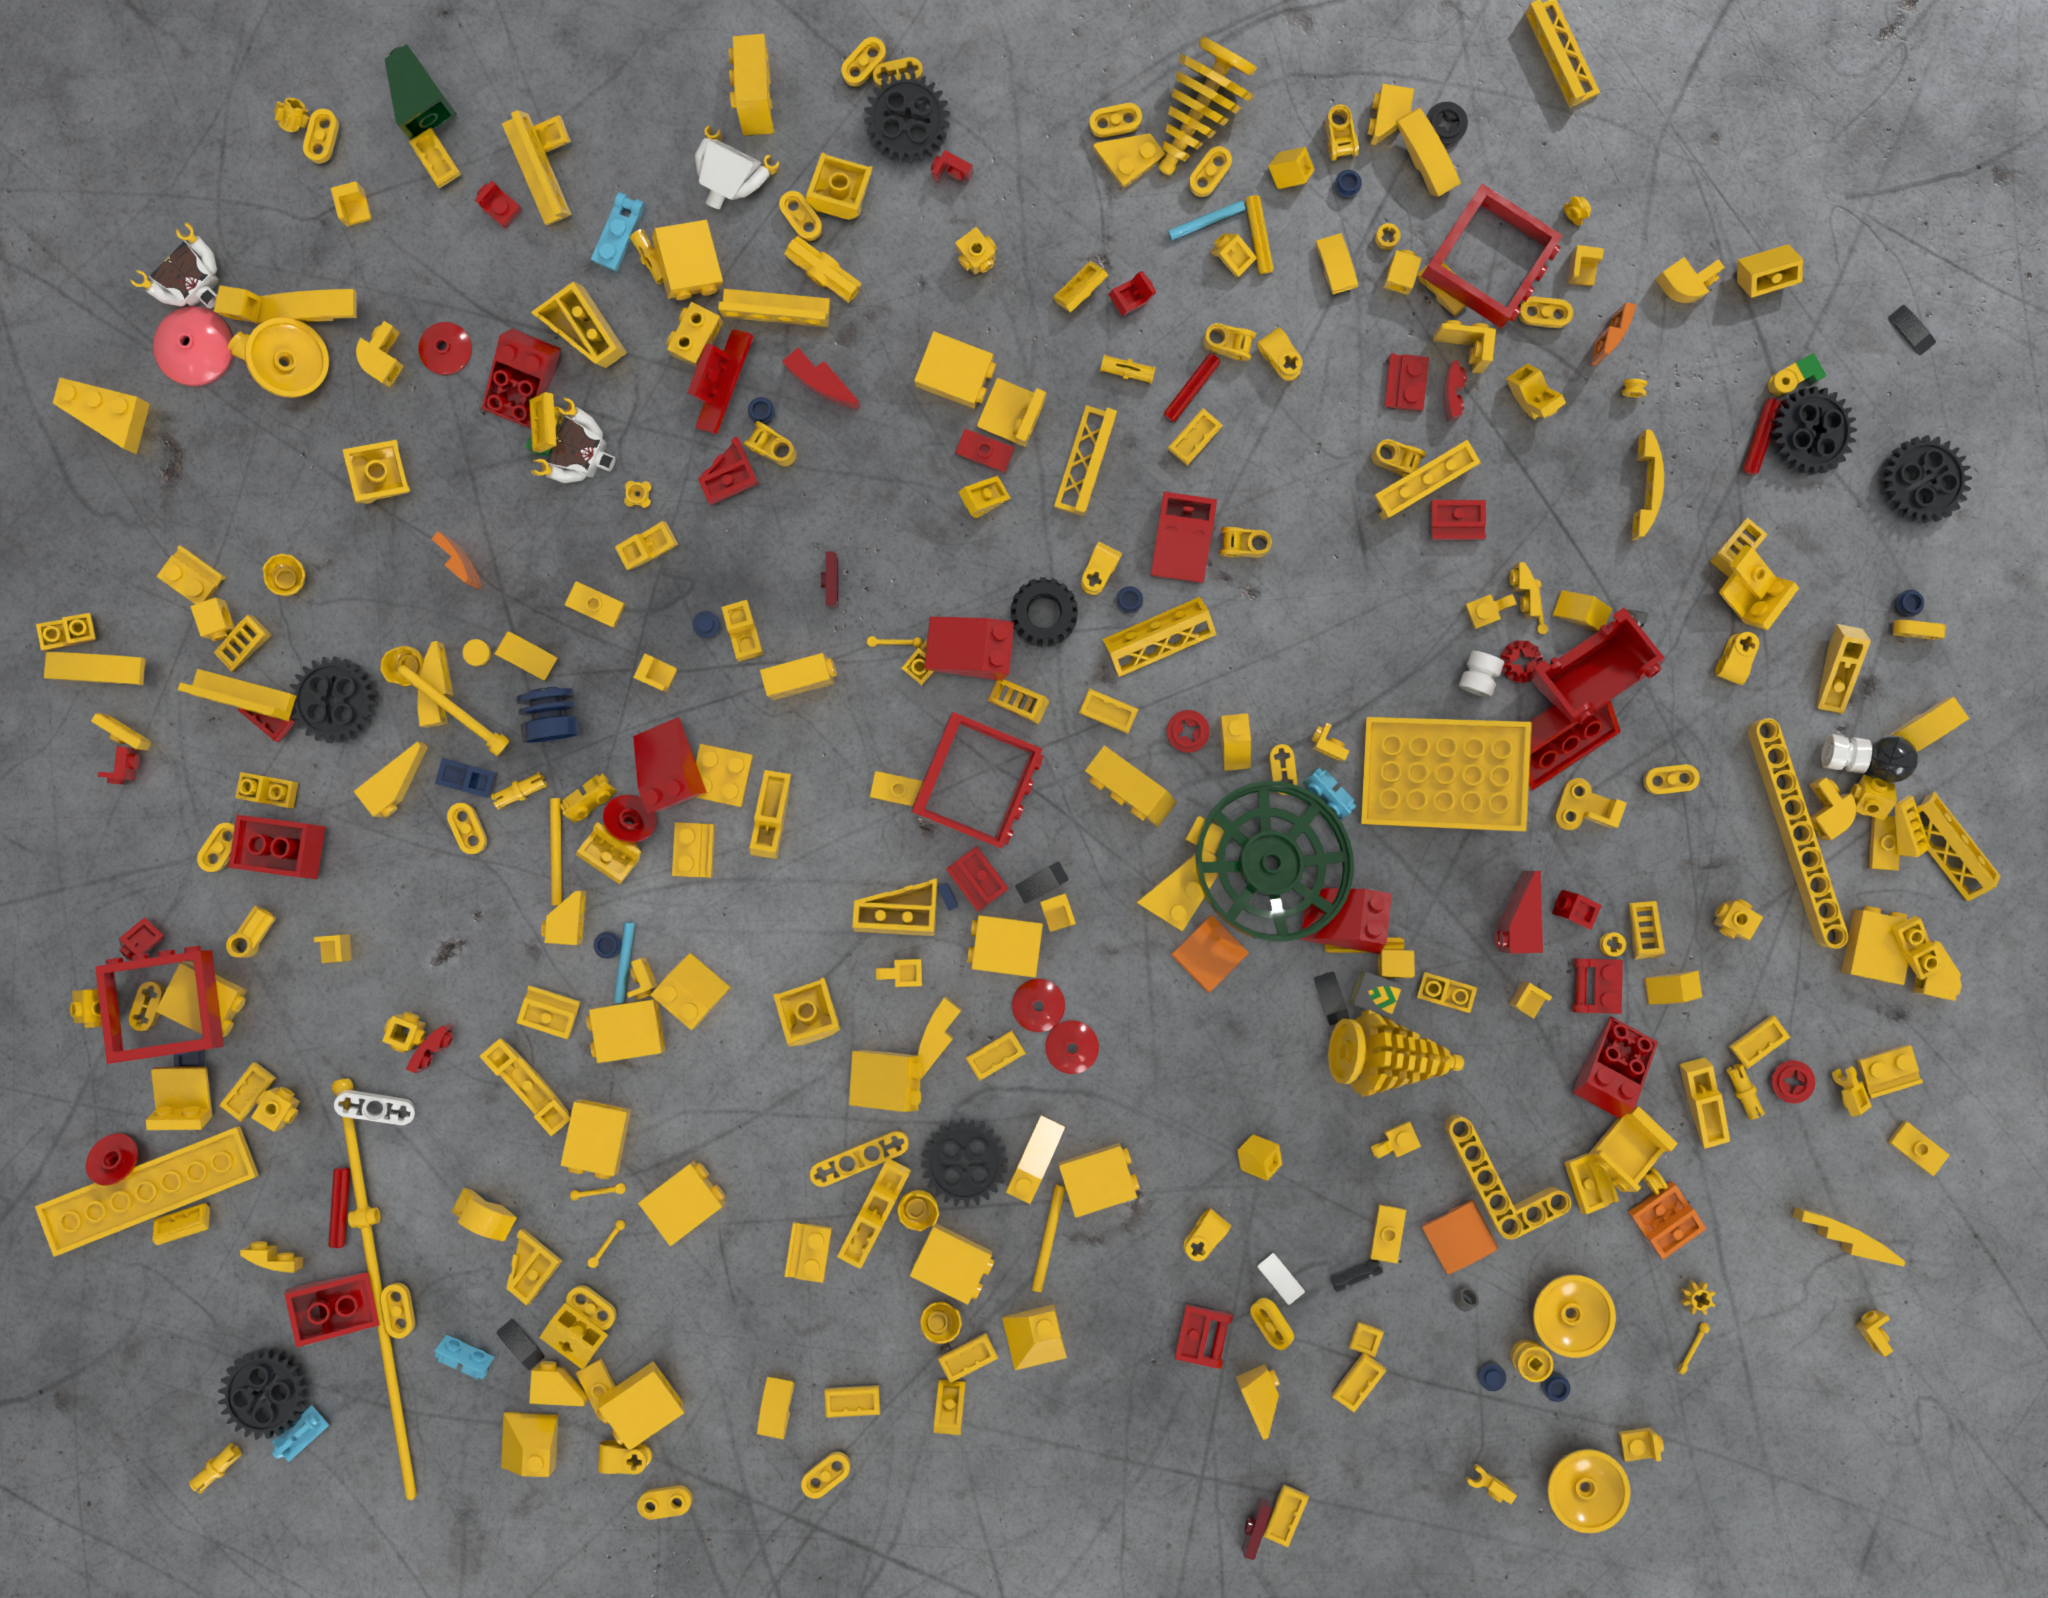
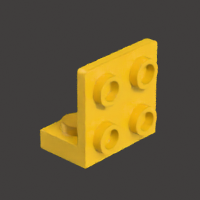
(1477, 335)
(1012, 412)
(1757, 611)
(180, 1098)

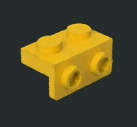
(609, 854)

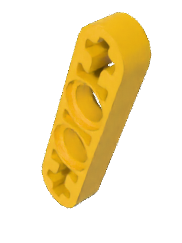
(859, 1158)

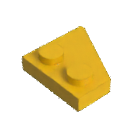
(1129, 156)
(530, 1268)

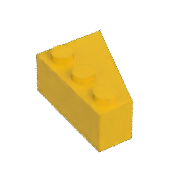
(751, 84)
(580, 322)
(108, 412)
(1130, 787)
(1179, 893)
(899, 911)

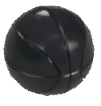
(1893, 758)

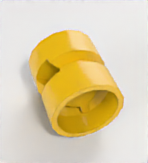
(1531, 1360)

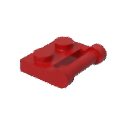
(1606, 986)
(1194, 1335)

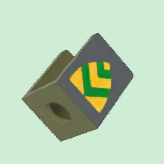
(1379, 995)

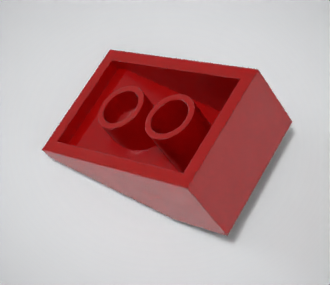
(969, 646)
(666, 767)
(276, 847)
(1522, 919)
(1358, 925)
(331, 1308)

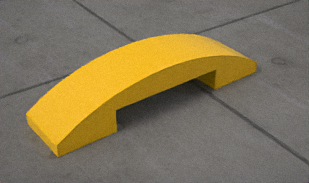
(1649, 452)
(527, 1085)

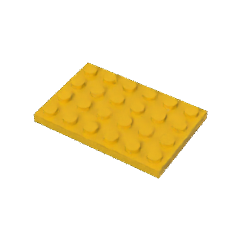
(1446, 773)

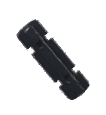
(1356, 1275)

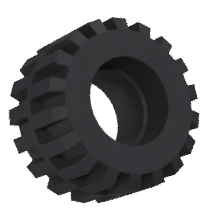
(1044, 589)

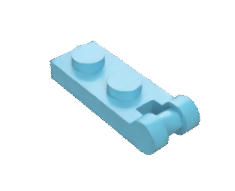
(617, 231)

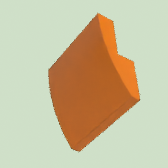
(1614, 333)
(459, 562)
(1209, 953)
(1667, 1220)
(1460, 1237)

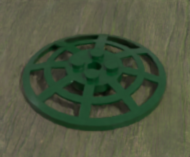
(1288, 857)

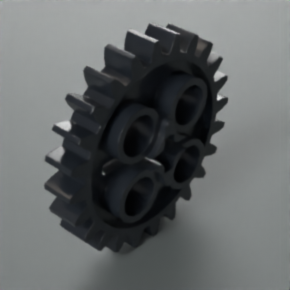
(911, 93)
(1813, 430)
(1937, 499)
(356, 701)
(966, 1187)
(245, 1379)

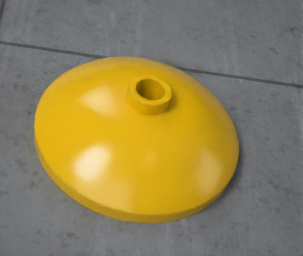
(297, 345)
(1587, 1327)
(1600, 1503)

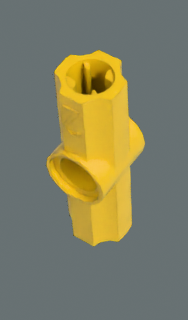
(822, 269)

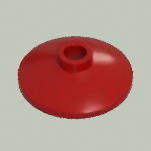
(453, 357)
(629, 809)
(1043, 991)
(1061, 1037)
(105, 1153)

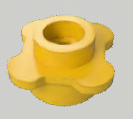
(1577, 209)
(631, 498)

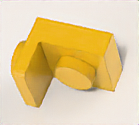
(1233, 253)
(1331, 748)
(643, 975)
(1873, 1333)
(1641, 1444)

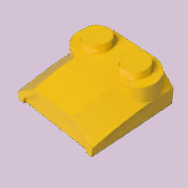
(838, 187)
(375, 471)
(807, 1013)

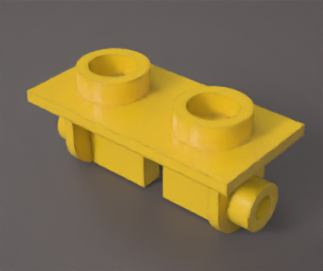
(578, 806)

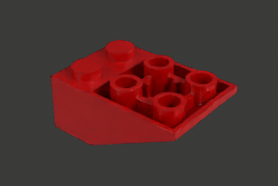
(518, 374)
(1183, 537)
(1616, 1068)

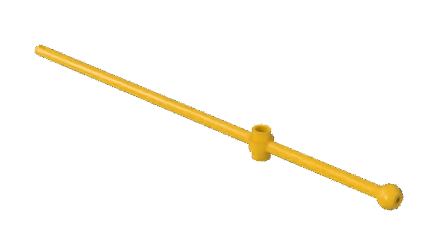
(364, 1218)

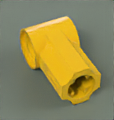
(252, 930)

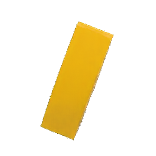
(1428, 153)
(436, 673)
(1933, 723)
(770, 814)
(935, 1035)
(1705, 1102)

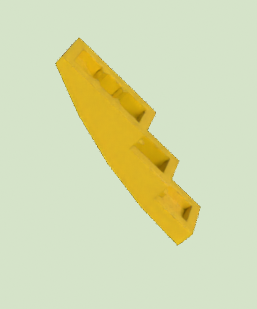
(309, 305)
(94, 668)
(874, 1213)
(1853, 1241)

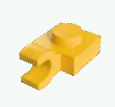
(1486, 610)
(906, 973)
(1854, 1092)
(1399, 1140)
(1496, 1488)

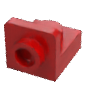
(955, 167)
(497, 204)
(1576, 909)
(139, 939)

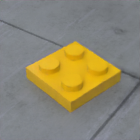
(724, 774)

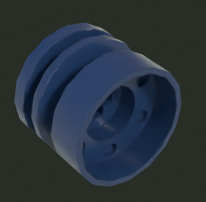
(548, 715)

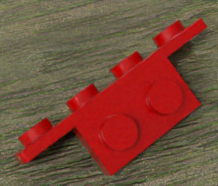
(717, 378)

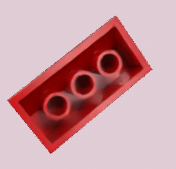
(1560, 743)

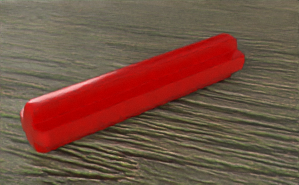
(1192, 387)
(1761, 437)
(339, 1207)

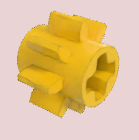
(291, 114)
(1705, 1301)

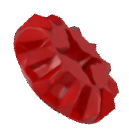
(1511, 653)
(1200, 735)
(1798, 1092)

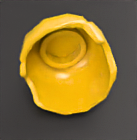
(283, 575)
(400, 656)
(918, 1210)
(940, 1322)

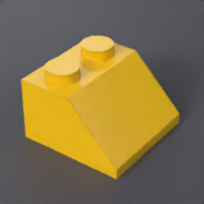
(690, 991)

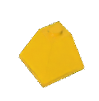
(1034, 1337)
(1261, 1396)
(529, 1443)

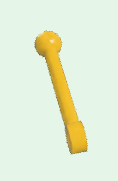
(1541, 628)
(873, 641)
(620, 1188)
(594, 1261)
(1704, 1328)

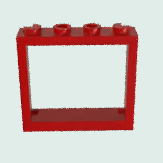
(1467, 293)
(1023, 785)
(207, 1001)

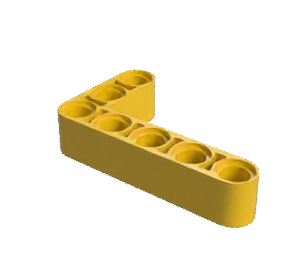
(1494, 1186)

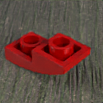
(1454, 382)
(435, 1042)

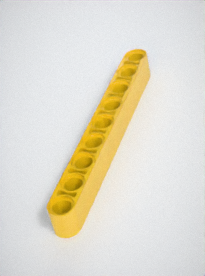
(1808, 841)

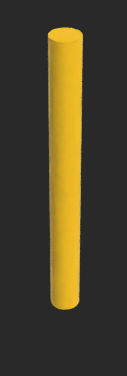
(555, 851)
(1048, 1238)

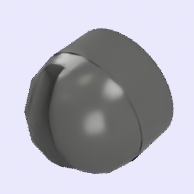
(1639, 616)
(1466, 1299)

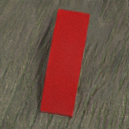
(820, 379)

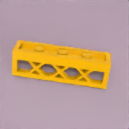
(1558, 55)
(536, 168)
(775, 307)
(1095, 462)
(1426, 479)
(1158, 632)
(240, 694)
(1962, 847)

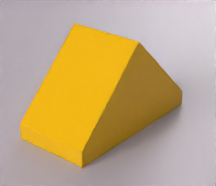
(1582, 610)
(1673, 988)

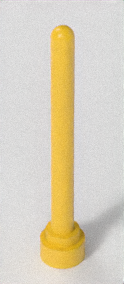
(494, 741)

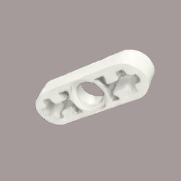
(365, 1115)

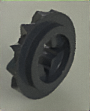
(1453, 113)

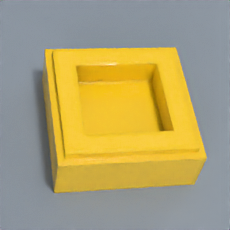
(1366, 1339)

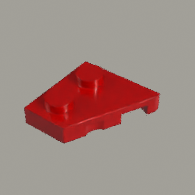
(728, 474)

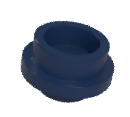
(1348, 183)
(761, 410)
(1129, 599)
(1910, 603)
(706, 624)
(607, 945)
(1492, 1377)
(1556, 1388)

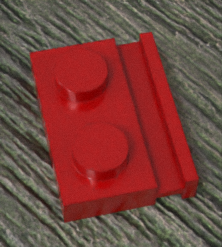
(1406, 382)
(1458, 519)
(977, 878)

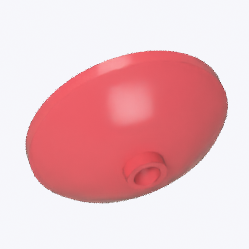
(204, 356)

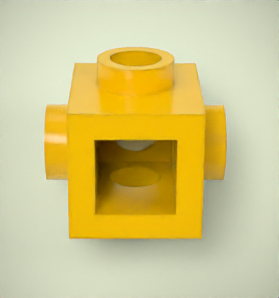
(976, 251)
(1874, 797)
(1737, 919)
(86, 1008)
(396, 1035)
(276, 1108)

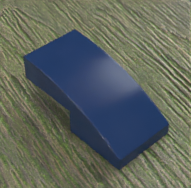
(465, 777)

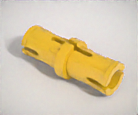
(647, 253)
(1127, 369)
(519, 790)
(1745, 1091)
(215, 1468)

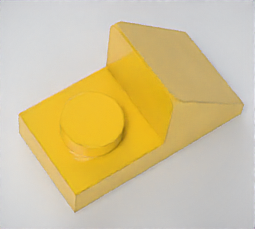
(984, 496)
(949, 1407)

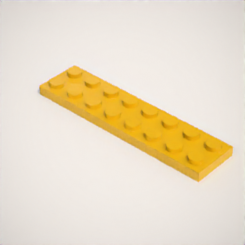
(147, 1191)

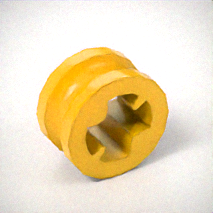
(1388, 227)
(1634, 388)
(1605, 949)
(1655, 1181)

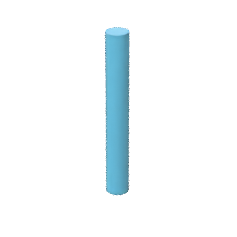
(1206, 220)
(624, 961)

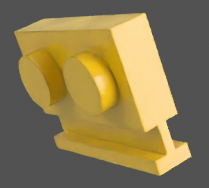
(190, 576)
(693, 850)
(548, 1012)
(1889, 1071)
(1591, 1186)
(808, 1252)

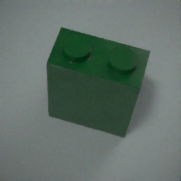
(414, 94)

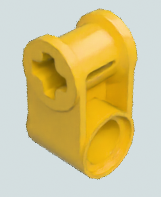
(1341, 138)
(1231, 341)
(1277, 351)
(767, 442)
(1403, 457)
(1243, 542)
(1102, 565)
(1736, 661)
(1209, 1231)
(618, 1459)

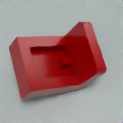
(1132, 294)
(125, 767)

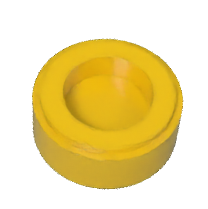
(476, 652)

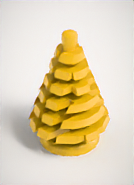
(1214, 77)
(1384, 1055)

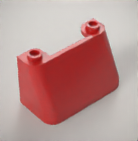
(1598, 668)

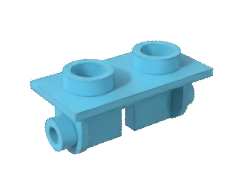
(1321, 785)
(474, 1361)
(299, 1436)

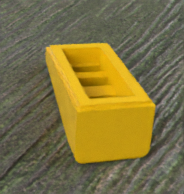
(1725, 556)
(261, 637)
(1039, 708)
(1909, 829)
(1637, 941)

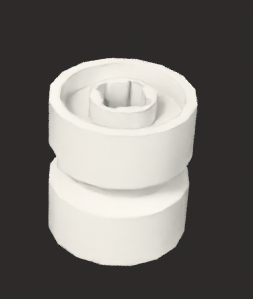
(1481, 672)
(1848, 754)

